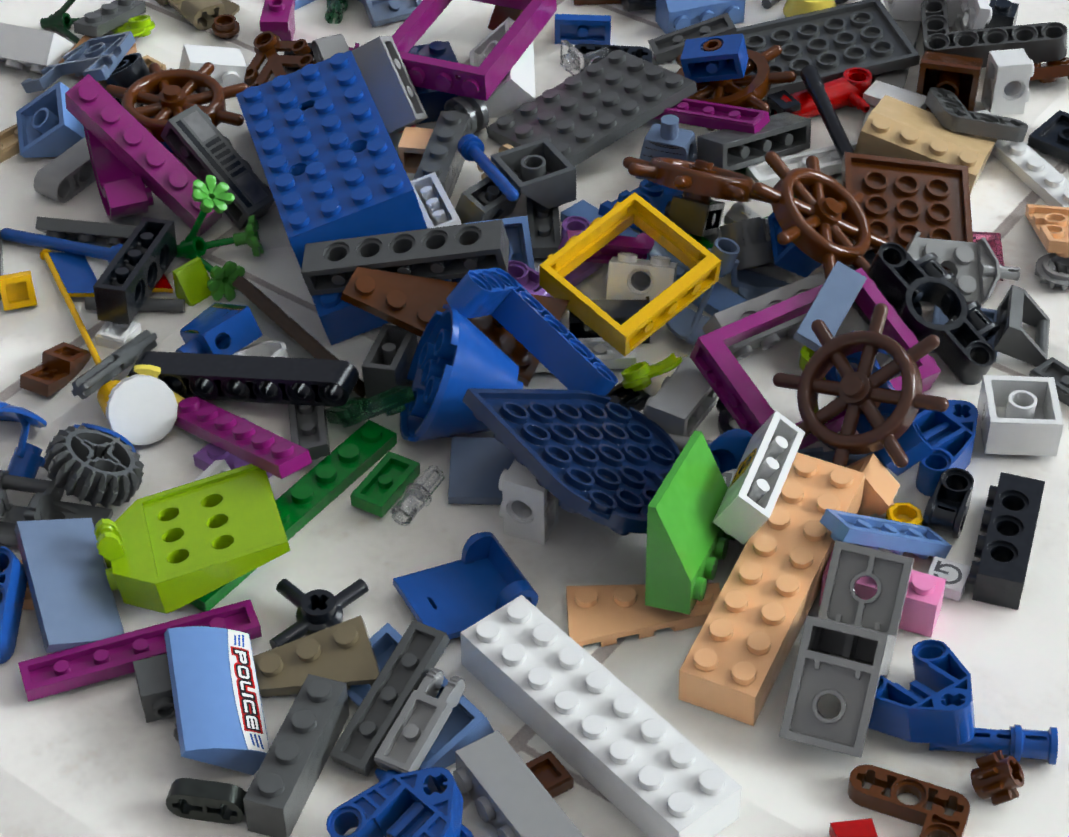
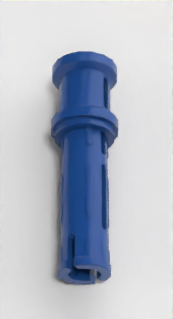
(1013, 742)

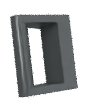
(1012, 338)

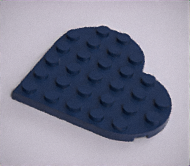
(582, 450)

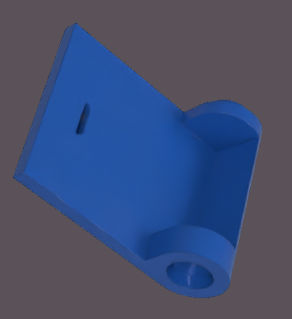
(467, 589)

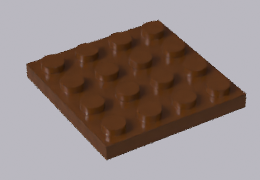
(910, 197)

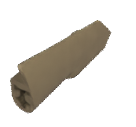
(202, 12)

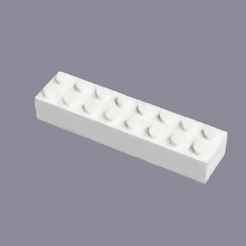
(599, 724)

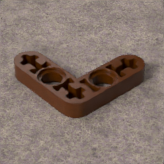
(934, 821)

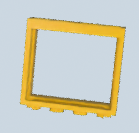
(634, 209)

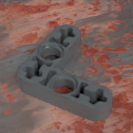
(956, 117)

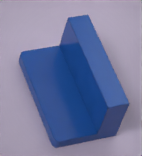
(583, 29)

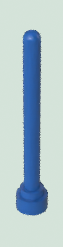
(473, 150)
(60, 244)

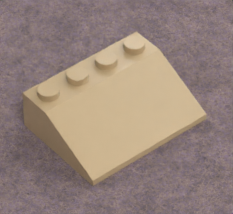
(916, 134)

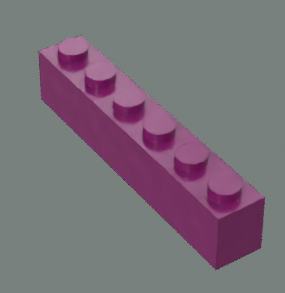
(137, 150)

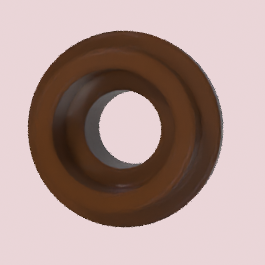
(225, 26)

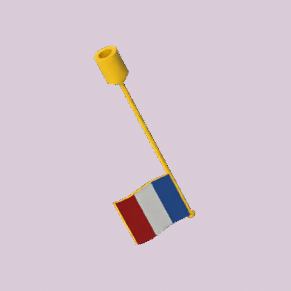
(75, 278)

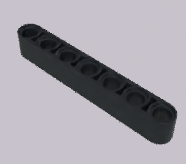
(255, 378)

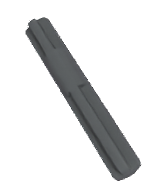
(113, 364)

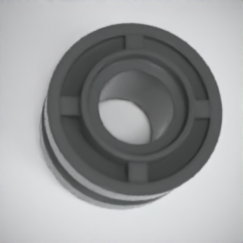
(474, 107)

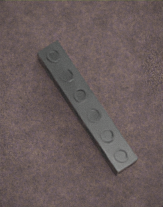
(427, 253)

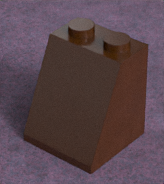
(952, 73)

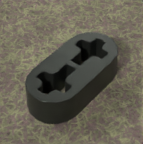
(206, 800)

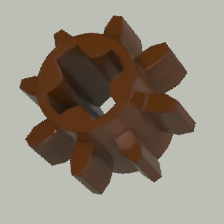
(997, 777)

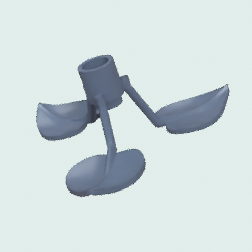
(750, 284)

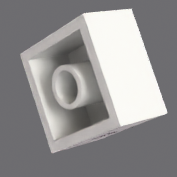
(1019, 415)

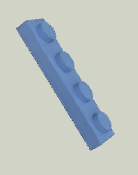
(885, 534)

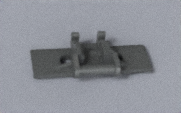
(43, 505)

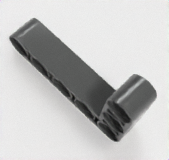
(1040, 41)

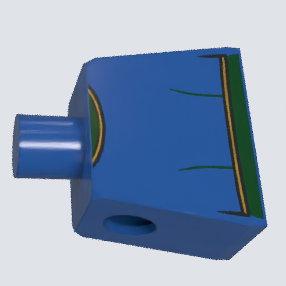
(220, 330)

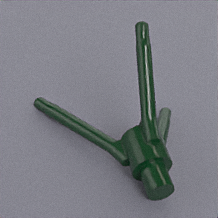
(61, 21)

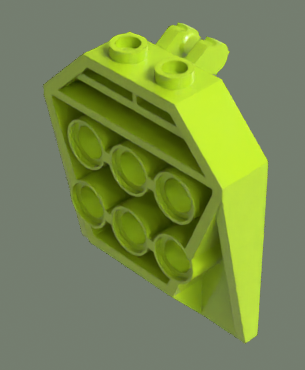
(192, 539)

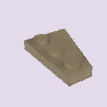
(333, 653)

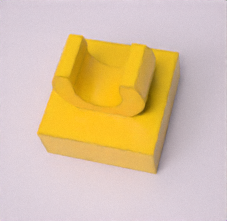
(17, 290)

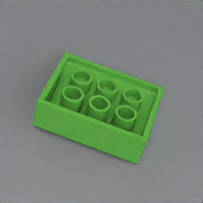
(681, 531)

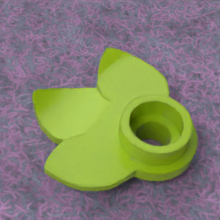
(138, 25)
(640, 374)

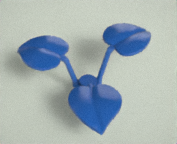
(26, 457)

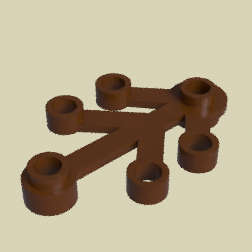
(267, 46)

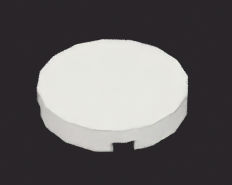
(141, 409)

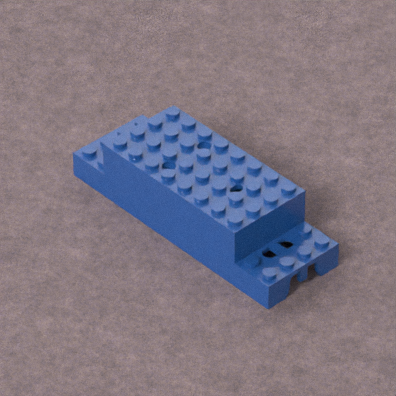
(330, 168)

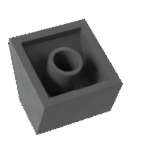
(539, 172)

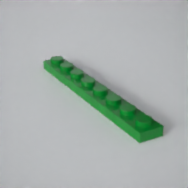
(320, 488)

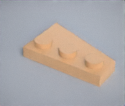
(1051, 226)

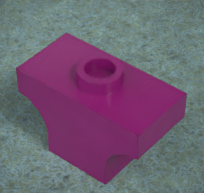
(279, 18)

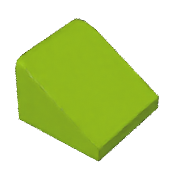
(191, 282)

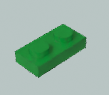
(385, 484)

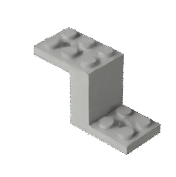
(847, 649)

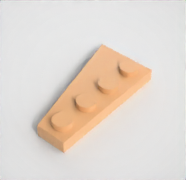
(620, 611)

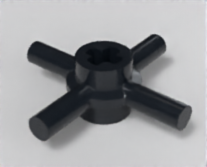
(316, 609)

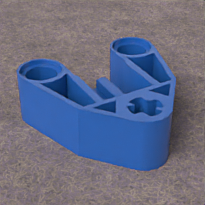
(951, 438)
(935, 707)
(403, 806)

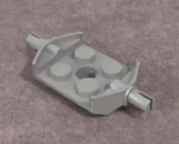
(972, 263)

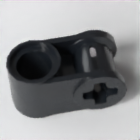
(950, 502)

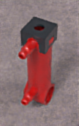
(841, 92)

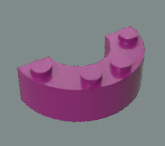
(118, 187)

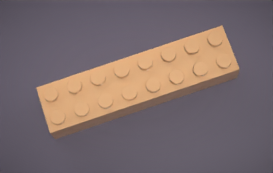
(768, 593)

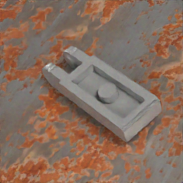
(419, 723)

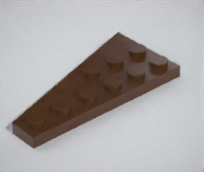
(413, 300)

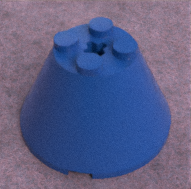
(444, 365)

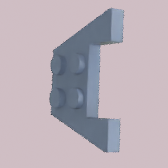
(95, 57)

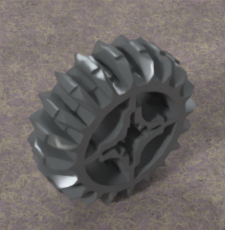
(93, 466)

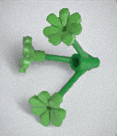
(215, 197)

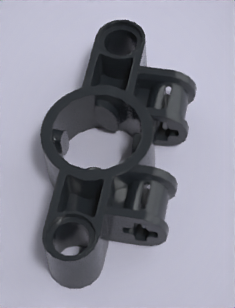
(965, 334)

